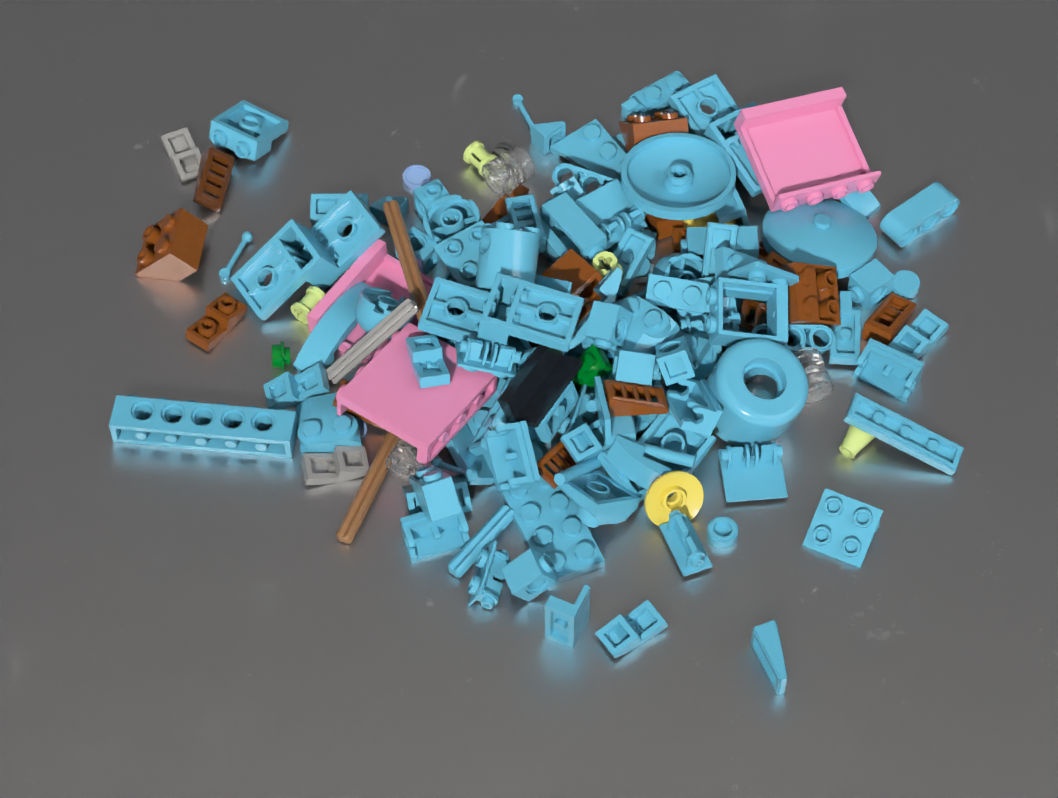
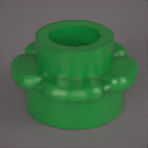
(280, 355)

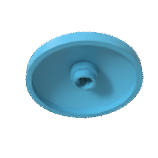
(678, 176)
(821, 236)

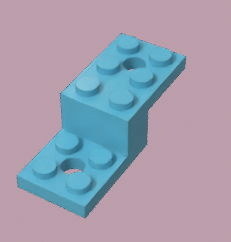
(718, 125)
(307, 255)
(504, 312)

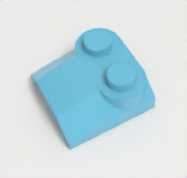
(647, 327)
(322, 428)
(667, 434)
(600, 499)

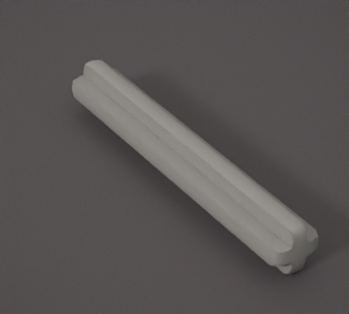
(372, 340)

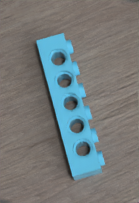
(129, 426)

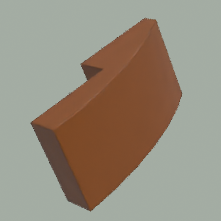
(218, 321)

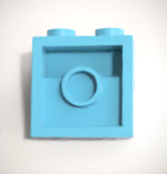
(247, 130)

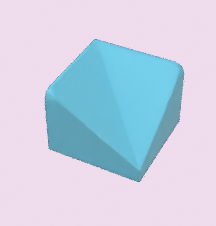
(547, 134)
(378, 211)

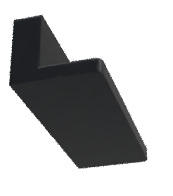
(538, 385)

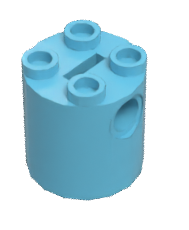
(507, 252)

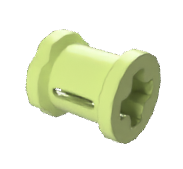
(480, 158)
(609, 261)
(307, 303)

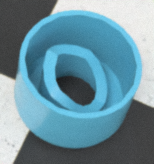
(748, 417)

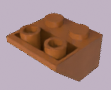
(641, 126)
(172, 247)
(583, 276)
(815, 296)

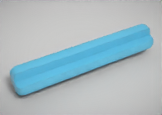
(481, 540)

